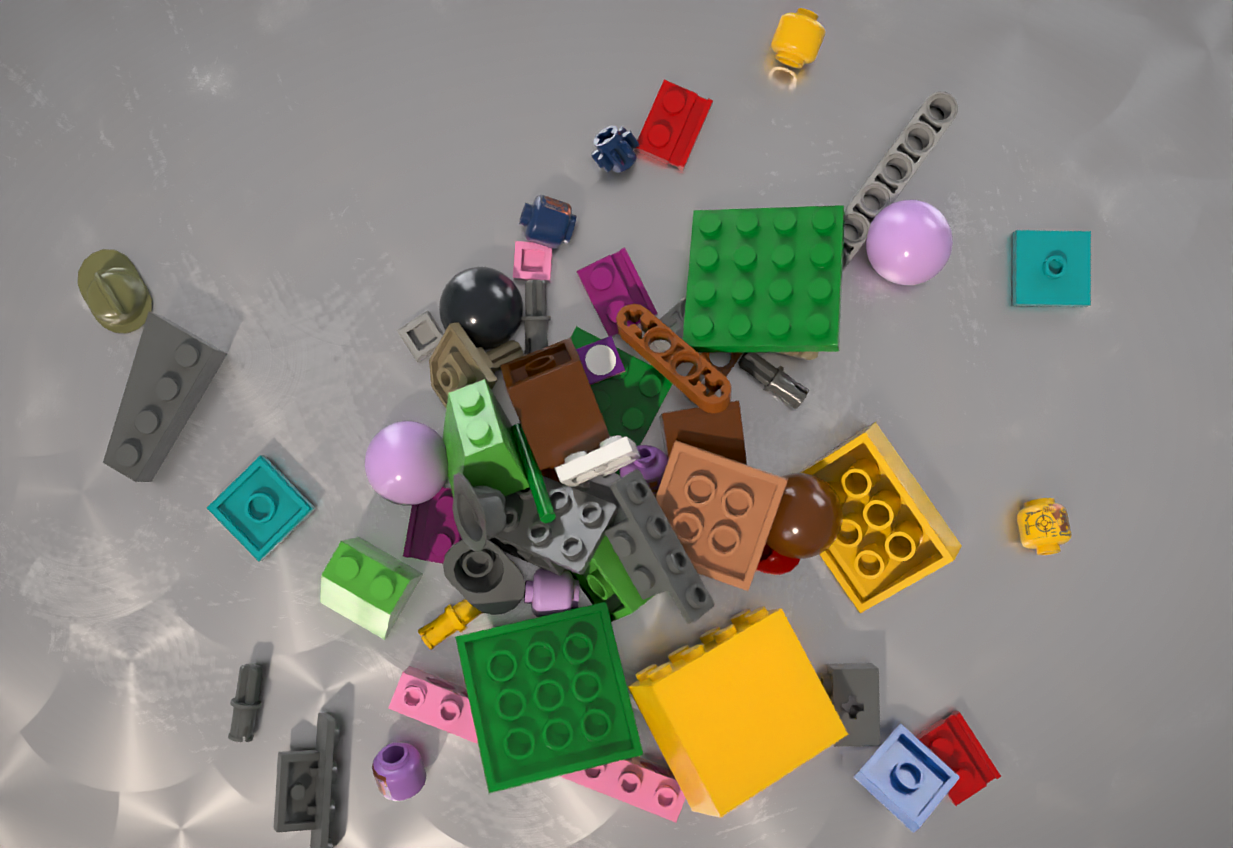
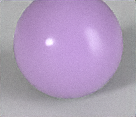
(909, 242)
(406, 463)

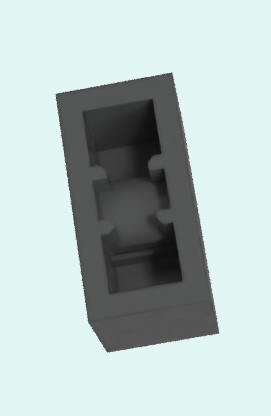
(862, 684)

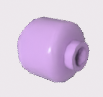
(551, 592)

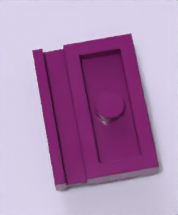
(611, 286)
(432, 528)

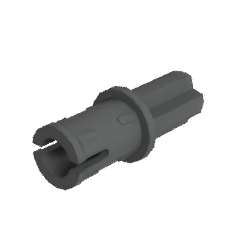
(535, 316)
(774, 379)
(245, 703)

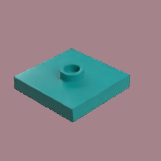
(1051, 268)
(261, 508)

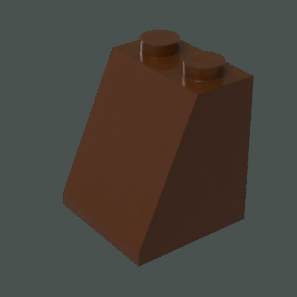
(554, 403)
(712, 432)

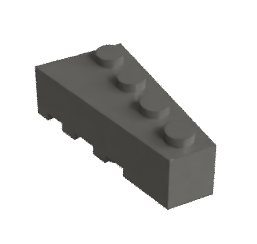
(160, 396)

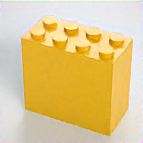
(737, 710)

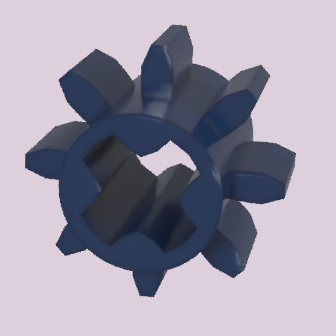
(615, 149)

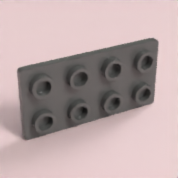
(566, 540)

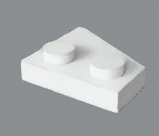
(605, 461)

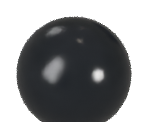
(484, 305)

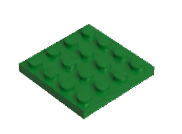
(765, 280)
(548, 697)

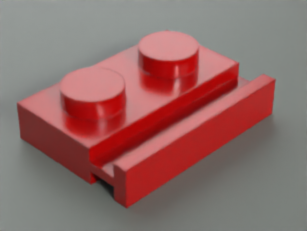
(673, 125)
(963, 753)

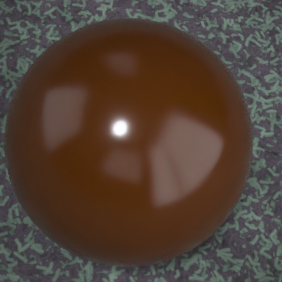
(806, 517)

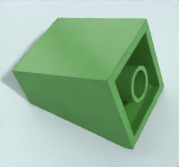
(481, 441)
(609, 582)
(367, 585)

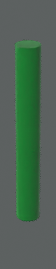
(533, 476)

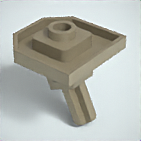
(460, 363)

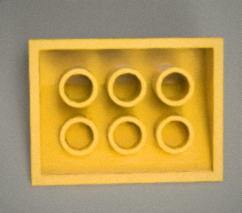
(888, 522)

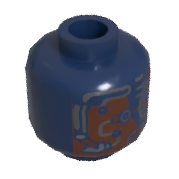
(548, 221)

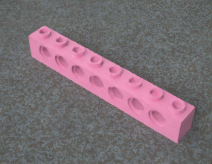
(629, 780)

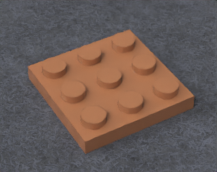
(719, 511)

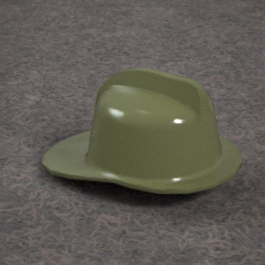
(114, 291)

